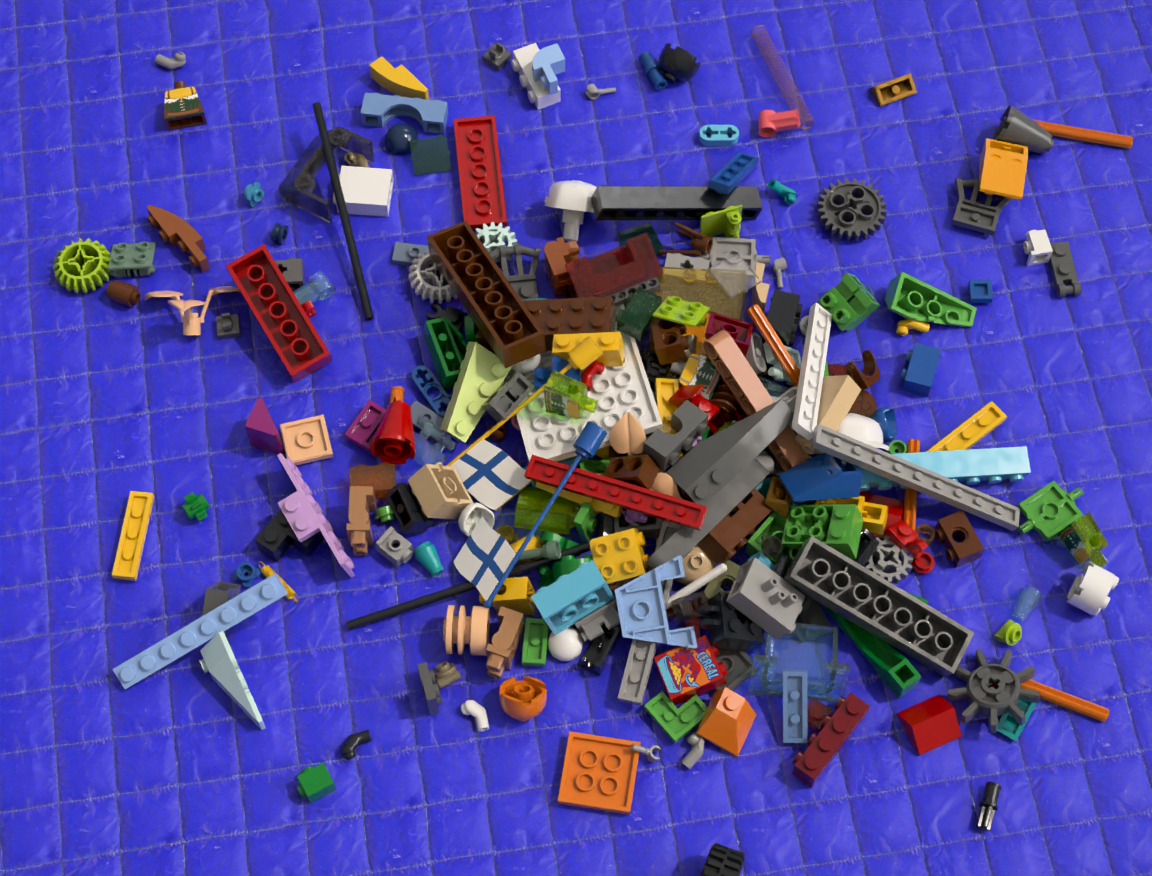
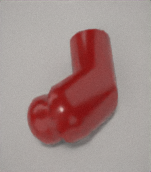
(589, 372)

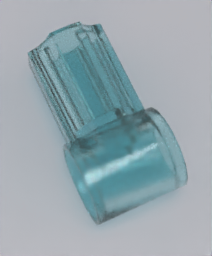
(317, 288)

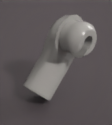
(173, 63)
(696, 752)

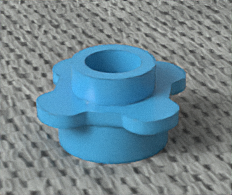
(253, 194)

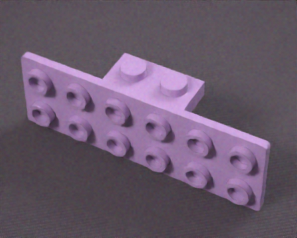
(306, 515)

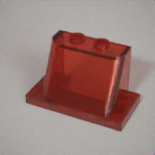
(614, 269)

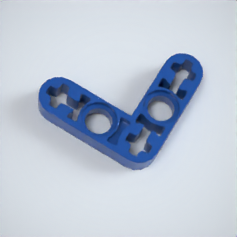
(434, 403)

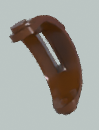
(870, 373)

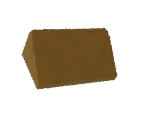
(894, 90)
(777, 497)

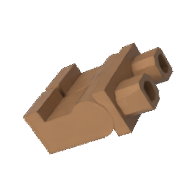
(359, 530)
(504, 642)

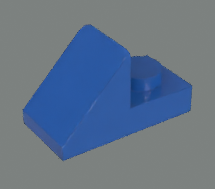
(542, 375)

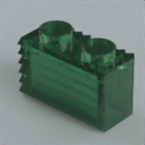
(638, 313)

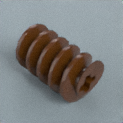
(724, 400)

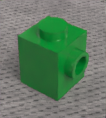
(315, 783)

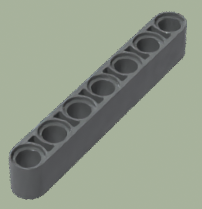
(719, 506)

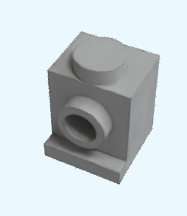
(395, 555)

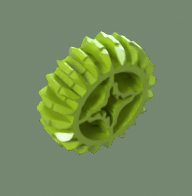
(87, 261)

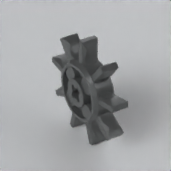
(994, 690)

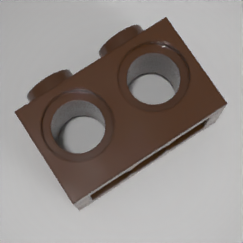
(669, 340)
(636, 470)

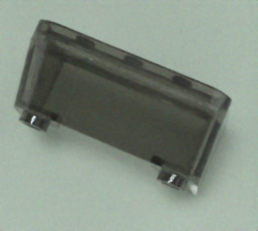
(300, 181)

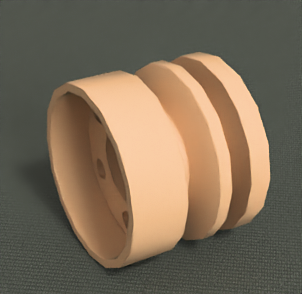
(467, 630)

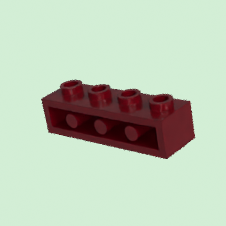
(830, 740)

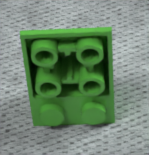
(831, 523)

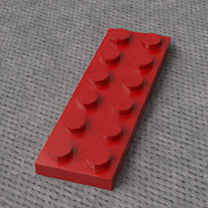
(480, 171)

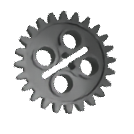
(851, 209)

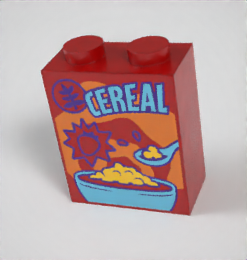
(691, 670)

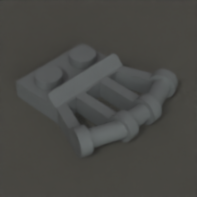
(976, 215)
(522, 283)

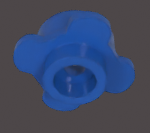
(246, 567)

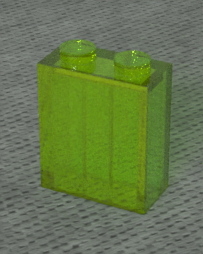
(531, 505)

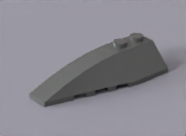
(723, 455)

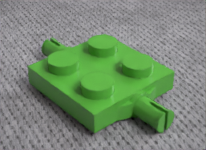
(1050, 510)

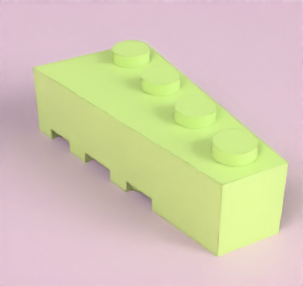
(478, 379)

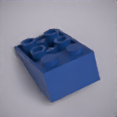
(822, 479)

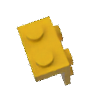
(620, 555)

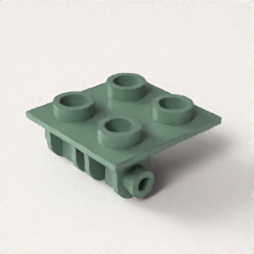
(131, 257)

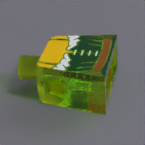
(567, 397)
(1085, 540)

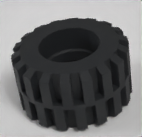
(723, 861)

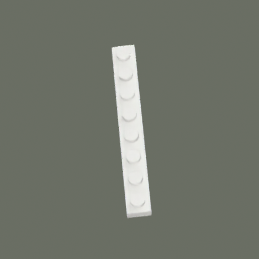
(812, 371)

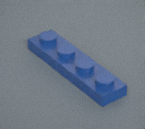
(733, 173)

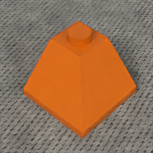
(727, 721)

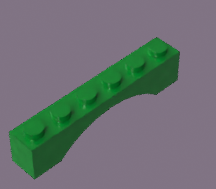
(888, 663)

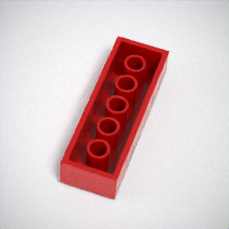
(279, 313)

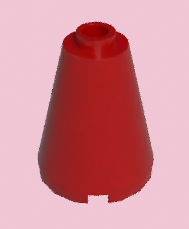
(395, 435)

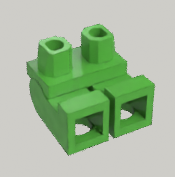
(849, 302)

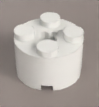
(1091, 589)

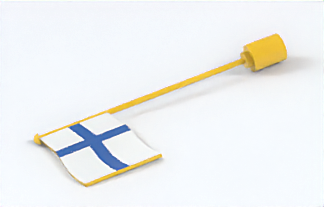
(488, 470)

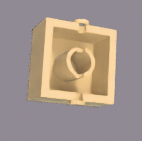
(439, 491)

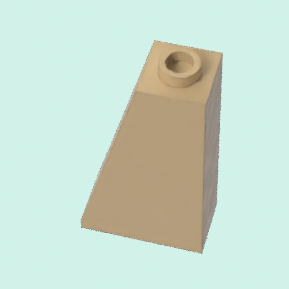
(835, 402)

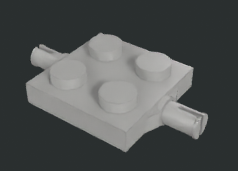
(727, 247)

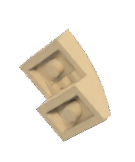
(760, 291)

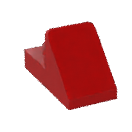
(693, 394)

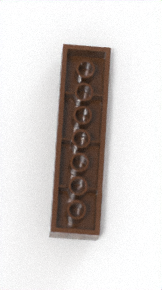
(486, 294)

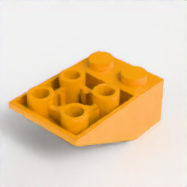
(1003, 169)

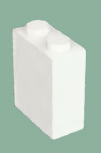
(366, 190)

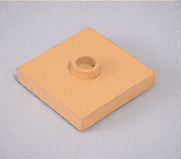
(306, 440)

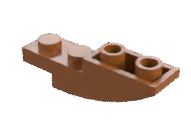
(179, 233)

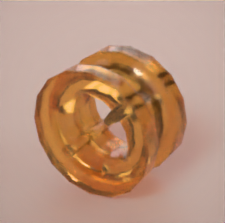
(925, 528)

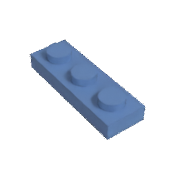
(795, 706)

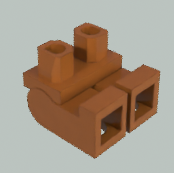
(556, 256)

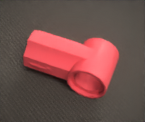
(771, 122)

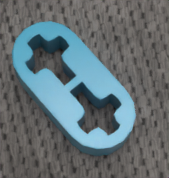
(719, 135)

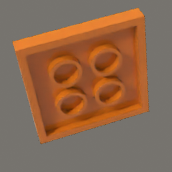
(598, 773)

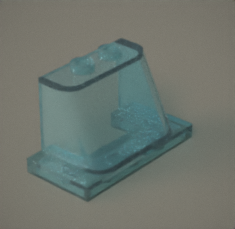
(808, 649)

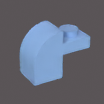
(546, 65)

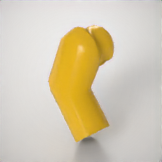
(907, 324)

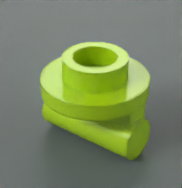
(1009, 633)

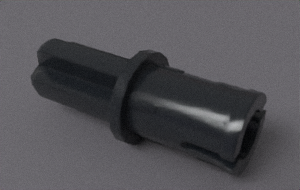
(988, 806)

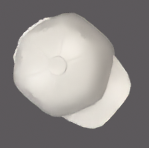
(574, 199)
(863, 430)

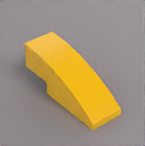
(397, 79)
(873, 514)

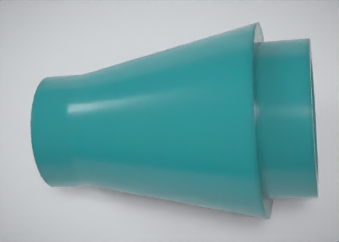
(428, 557)

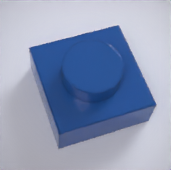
(980, 291)

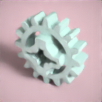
(495, 236)

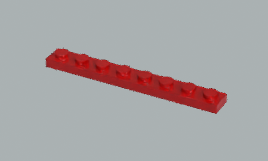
(617, 493)

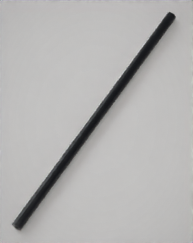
(368, 313)
(458, 589)

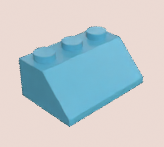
(573, 597)

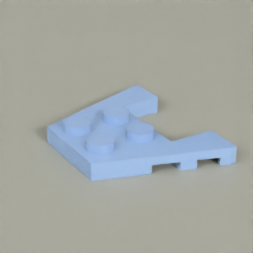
(644, 611)

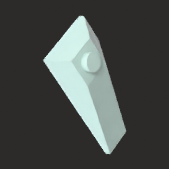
(224, 670)

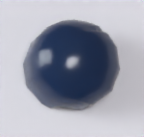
(399, 138)

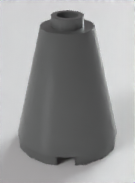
(1023, 131)

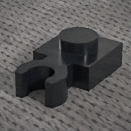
(456, 316)

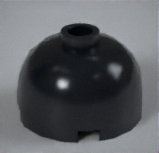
(677, 64)

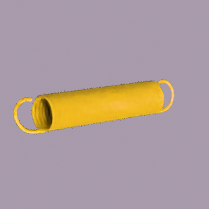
(267, 571)

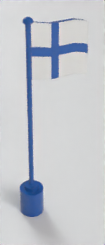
(489, 557)

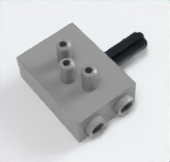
(766, 596)

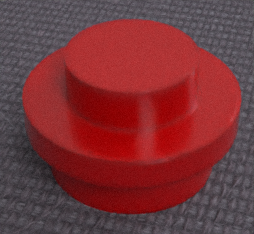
(923, 564)

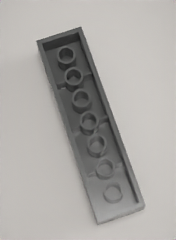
(878, 606)

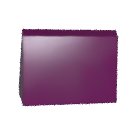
(262, 430)

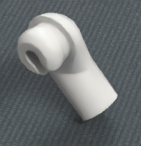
(479, 712)

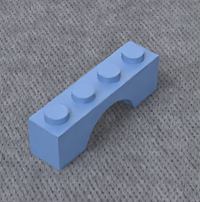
(380, 108)

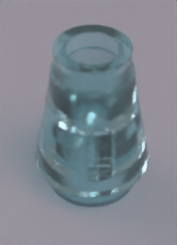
(1026, 602)

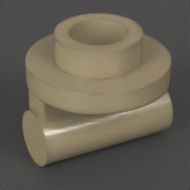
(446, 674)

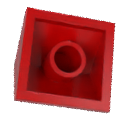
(930, 724)

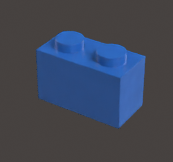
(921, 369)

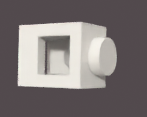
(1037, 247)

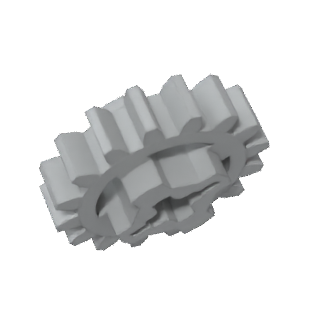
(891, 569)

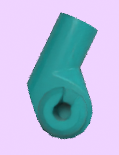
(783, 191)

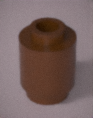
(123, 293)

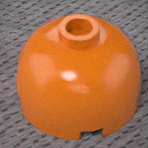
(523, 698)

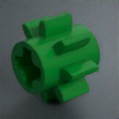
(195, 506)

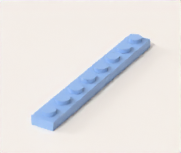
(200, 631)

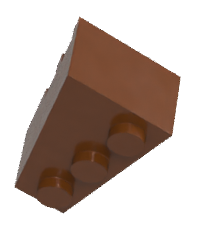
(735, 527)

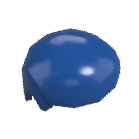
(886, 418)

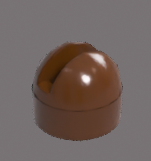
(498, 436)

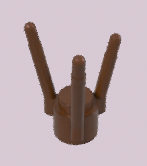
(699, 242)

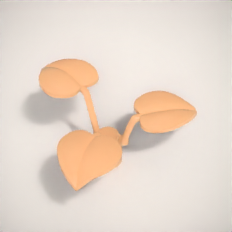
(190, 319)
(629, 437)

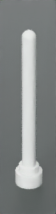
(698, 583)

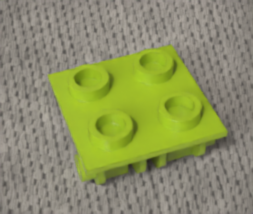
(722, 222)
(682, 312)

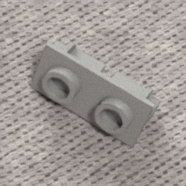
(591, 625)

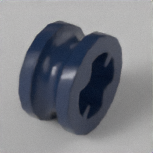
(279, 233)

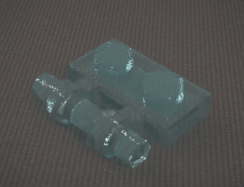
(426, 452)

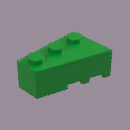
(445, 348)

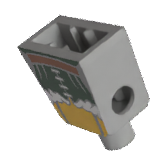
(698, 371)

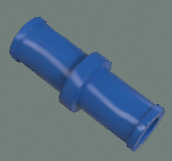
(652, 70)

